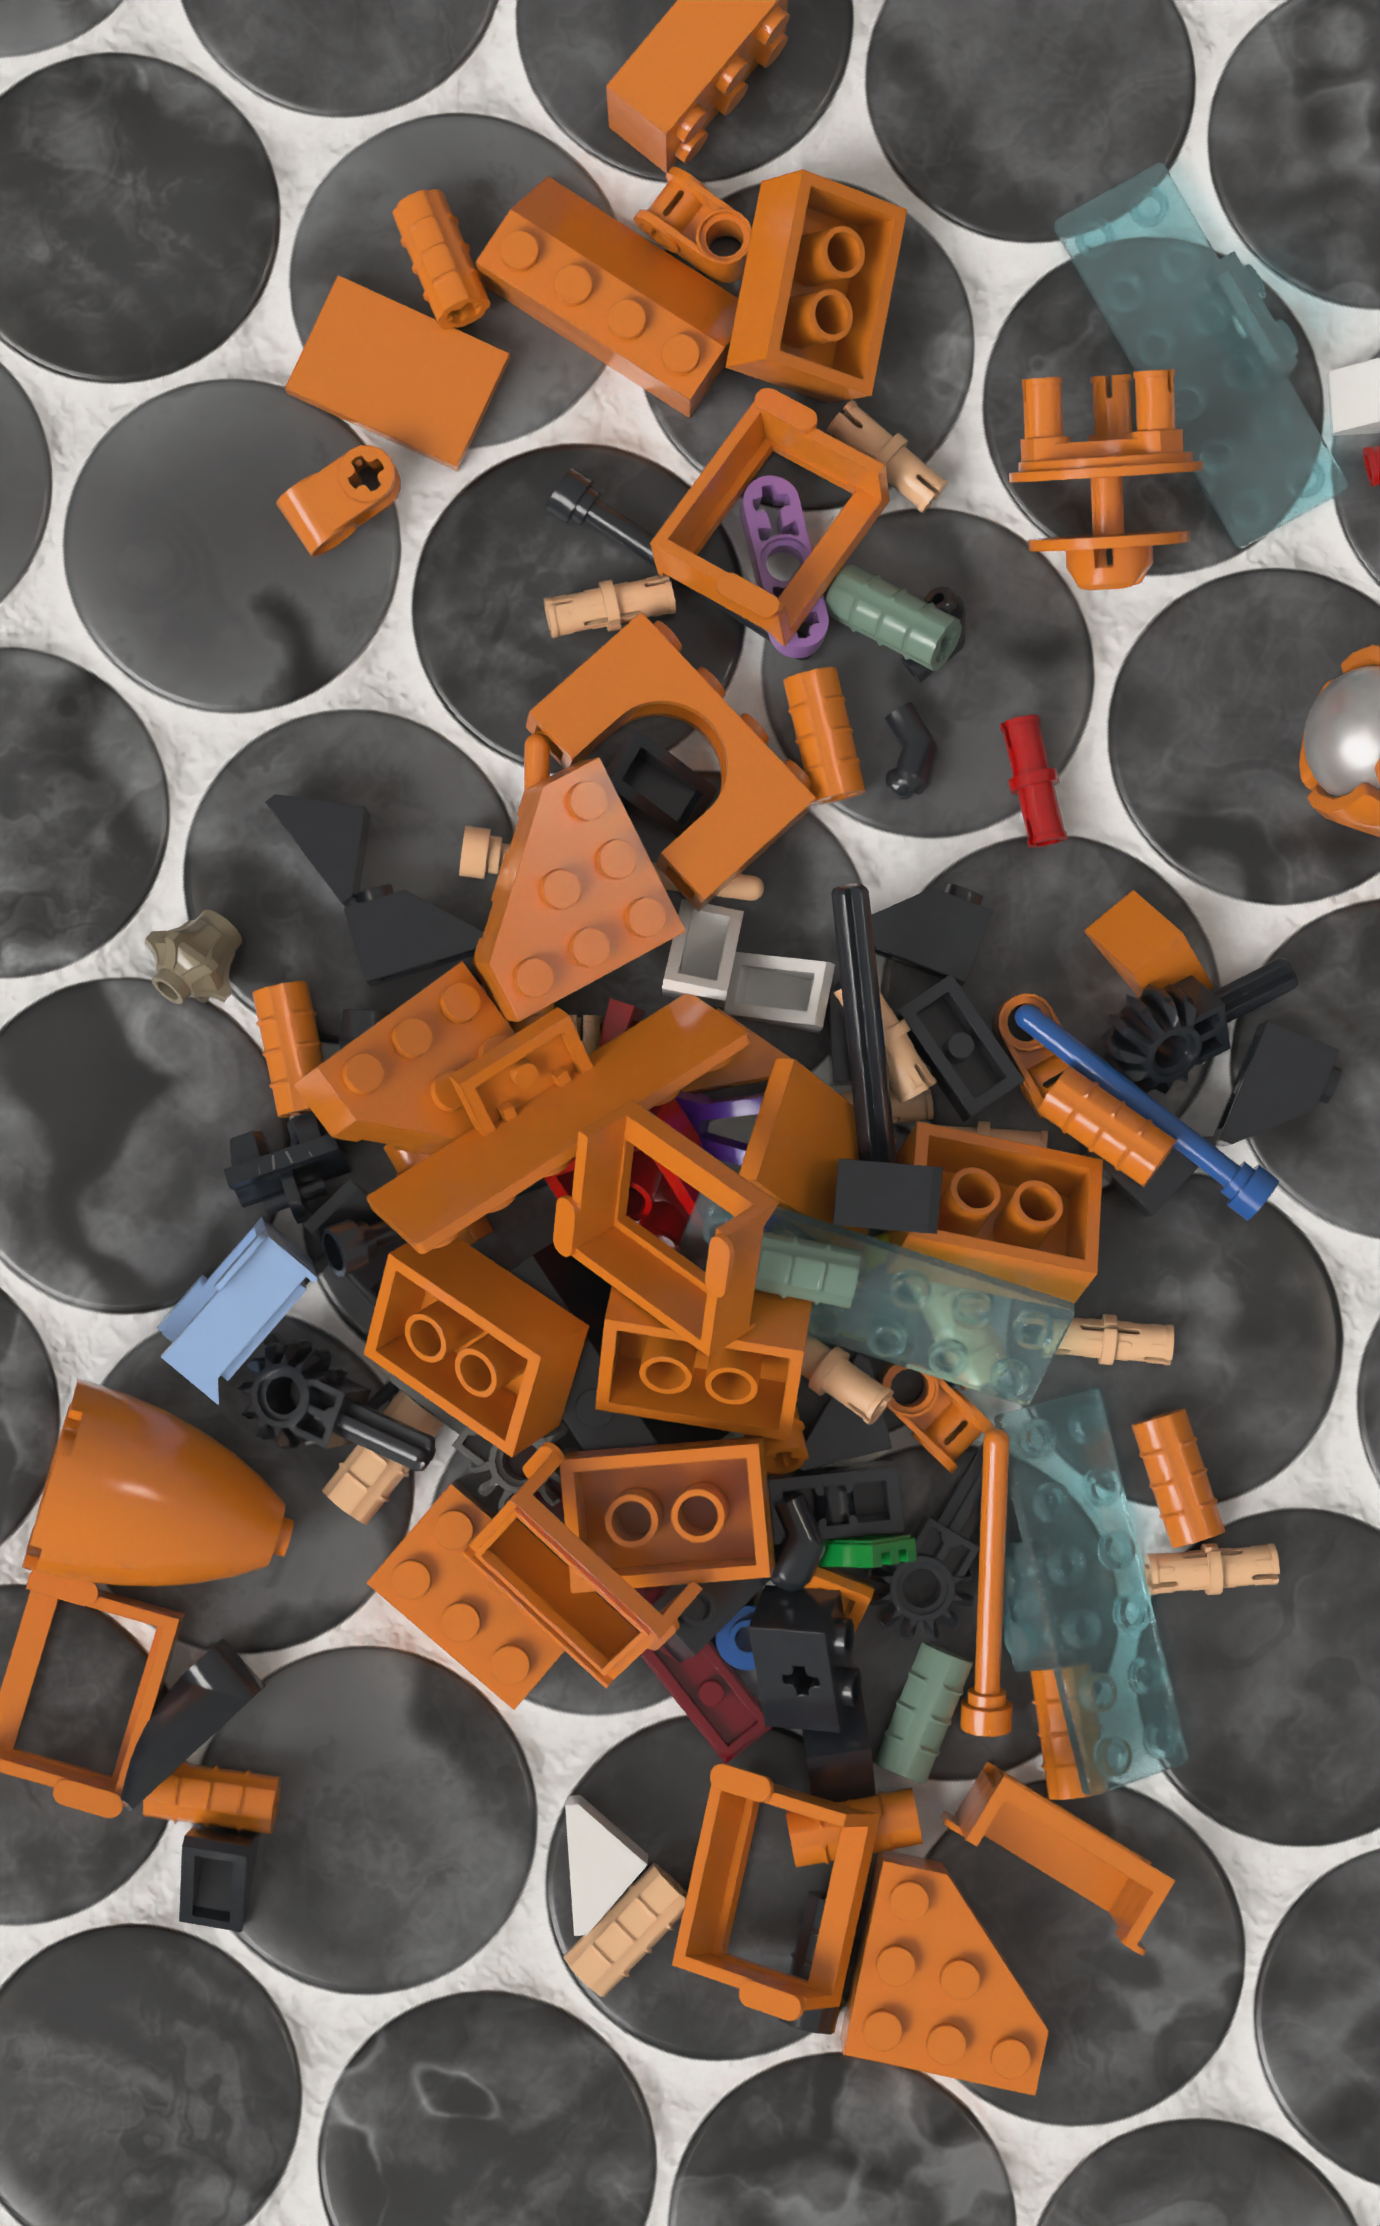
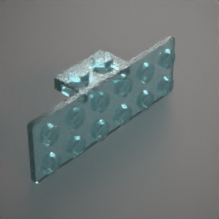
(1232, 362)
(920, 1309)
(1082, 1594)

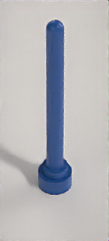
(1243, 1185)

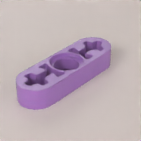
(790, 520)

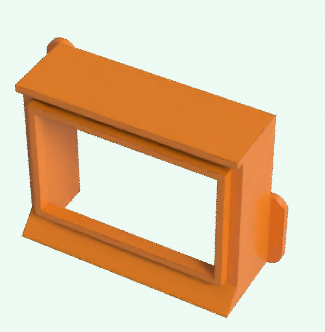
(789, 429)
(593, 1228)
(541, 1582)
(73, 1784)
(1064, 1850)
(718, 1883)

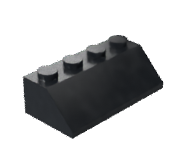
(587, 1298)

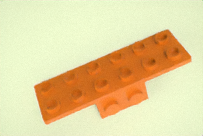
(534, 1099)

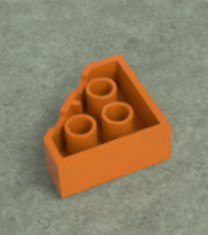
(570, 895)
(395, 1075)
(936, 1987)

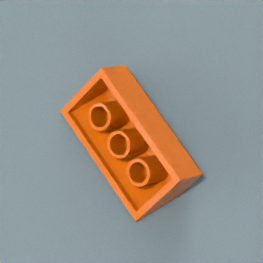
(611, 294)

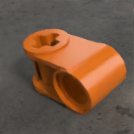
(689, 219)
(333, 504)
(1030, 1057)
(936, 1416)

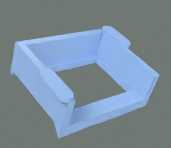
(236, 1307)

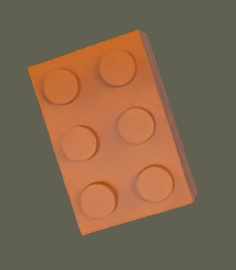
(690, 72)
(816, 287)
(1010, 1209)
(476, 1342)
(739, 1389)
(672, 1511)
(459, 1605)

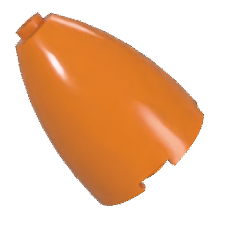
(149, 1500)

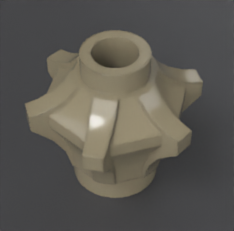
(195, 958)

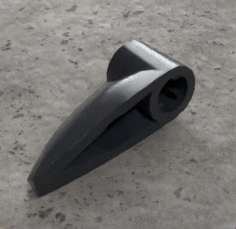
(188, 1717)

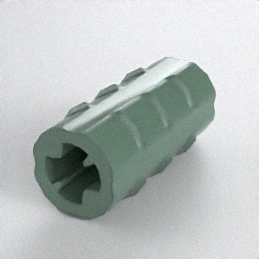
(893, 617)
(807, 1270)
(923, 1712)

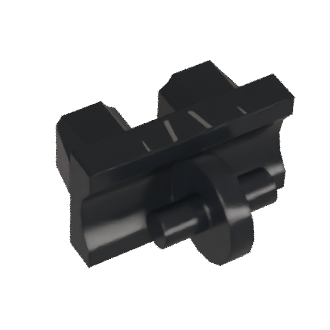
(287, 1175)

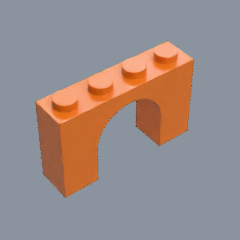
(646, 676)

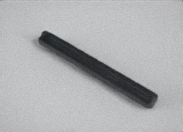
(863, 1023)

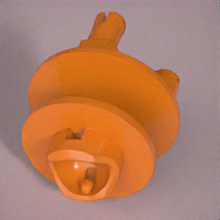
(1104, 459)

